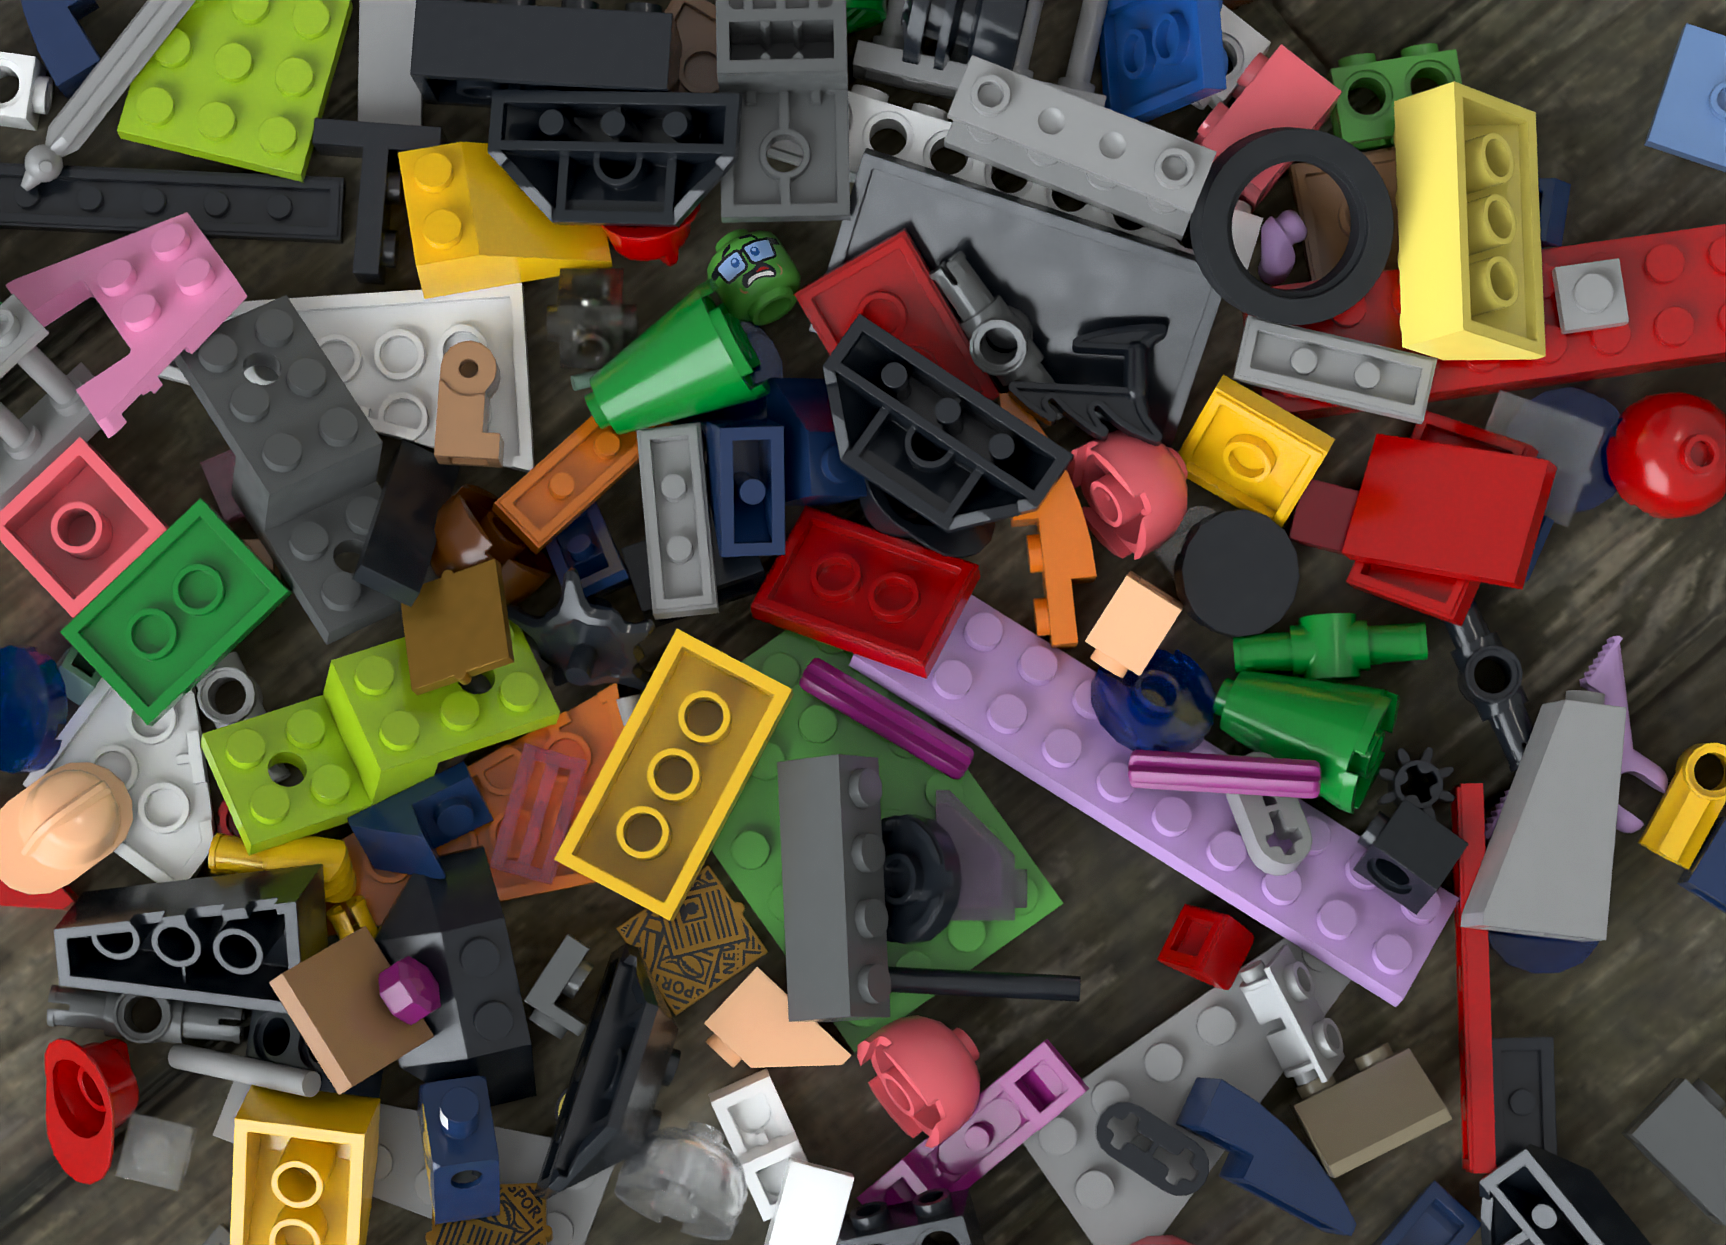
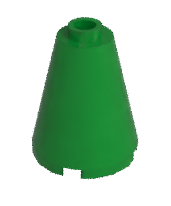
(678, 368)
(1312, 721)

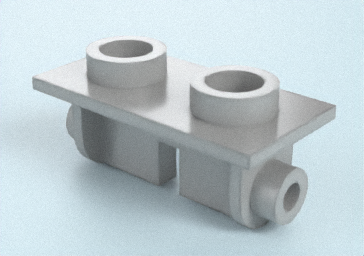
(1308, 1042)

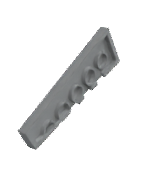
(404, 1180)

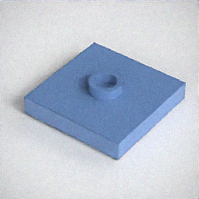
(1693, 101)

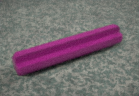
(886, 718)
(1225, 774)

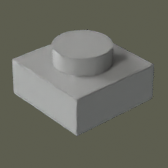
(1590, 296)

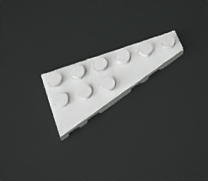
(393, 350)

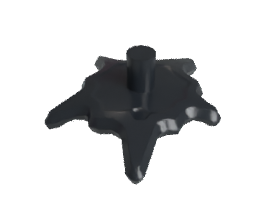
(587, 639)

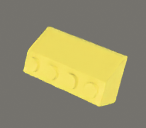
(1468, 226)

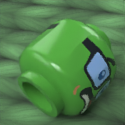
(754, 276)

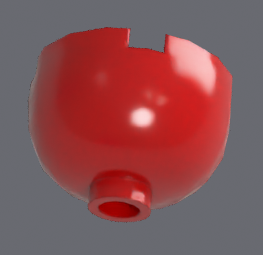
(1670, 455)

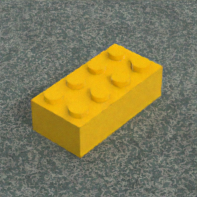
(674, 775)

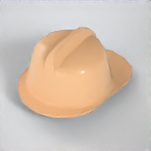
(62, 827)

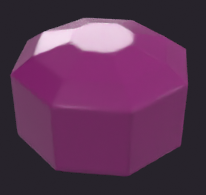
(409, 990)

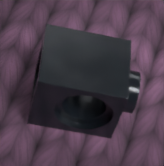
(1408, 855)

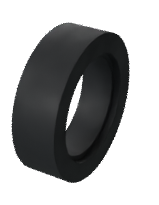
(1369, 231)

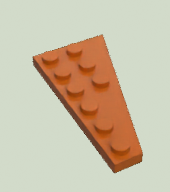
(583, 733)

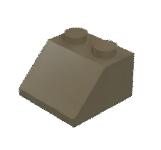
(1367, 1110)

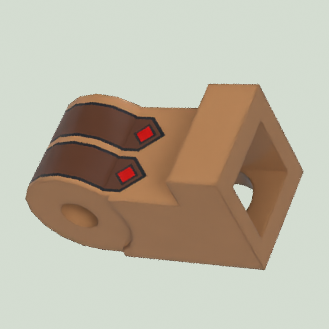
(465, 388)

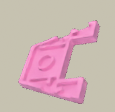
(160, 292)

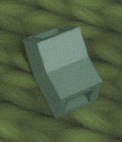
(77, 683)

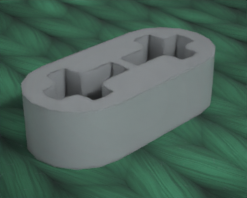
(1259, 819)

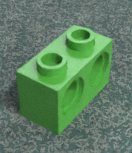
(1390, 82)

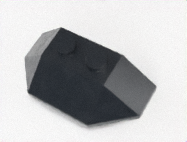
(615, 152)
(933, 435)
(464, 941)
(614, 1078)
(1550, 1202)

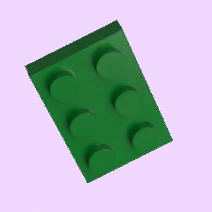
(176, 612)

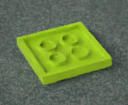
(240, 83)

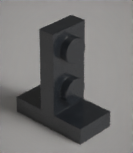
(379, 183)

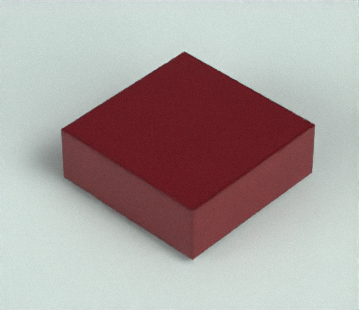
(1323, 516)

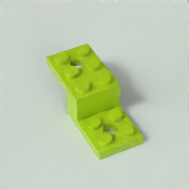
(365, 740)

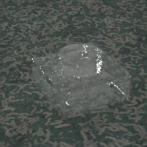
(156, 1151)

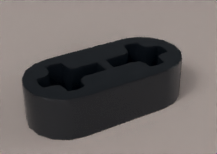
(1161, 1135)

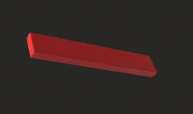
(1473, 990)

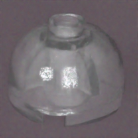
(686, 1179)

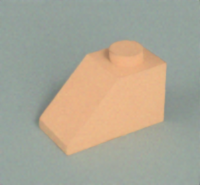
(1132, 626)
(756, 1029)

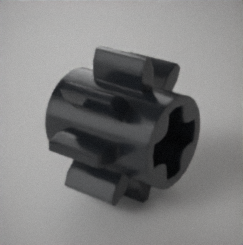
(1418, 768)

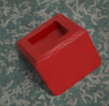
(1207, 946)

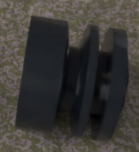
(985, 26)

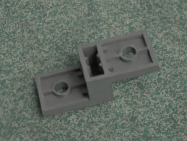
(794, 87)
(299, 461)

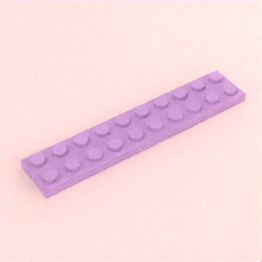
(1037, 716)

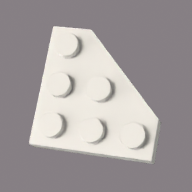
(161, 772)

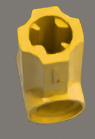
(1686, 810)

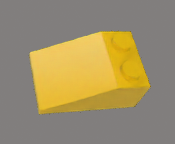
(480, 228)
(303, 1168)

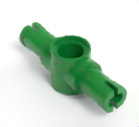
(1330, 647)

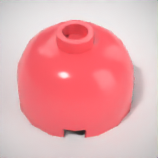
(1132, 492)
(923, 1075)

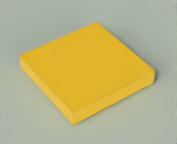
(1253, 451)

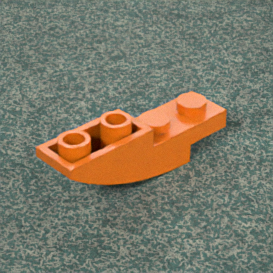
(1058, 550)

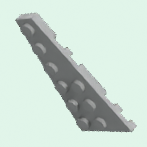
(1205, 1039)

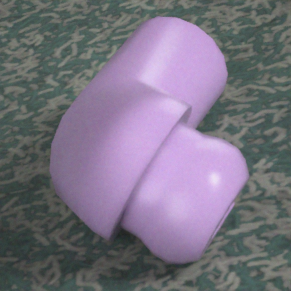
(1276, 246)

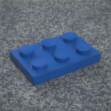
(1161, 55)

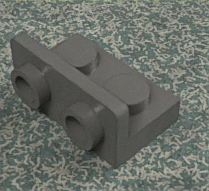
(563, 975)

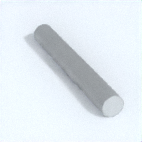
(245, 1070)

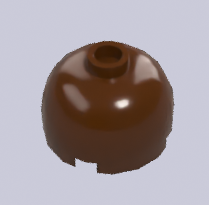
(474, 534)

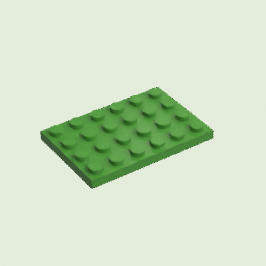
(811, 728)

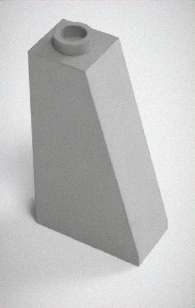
(1557, 829)

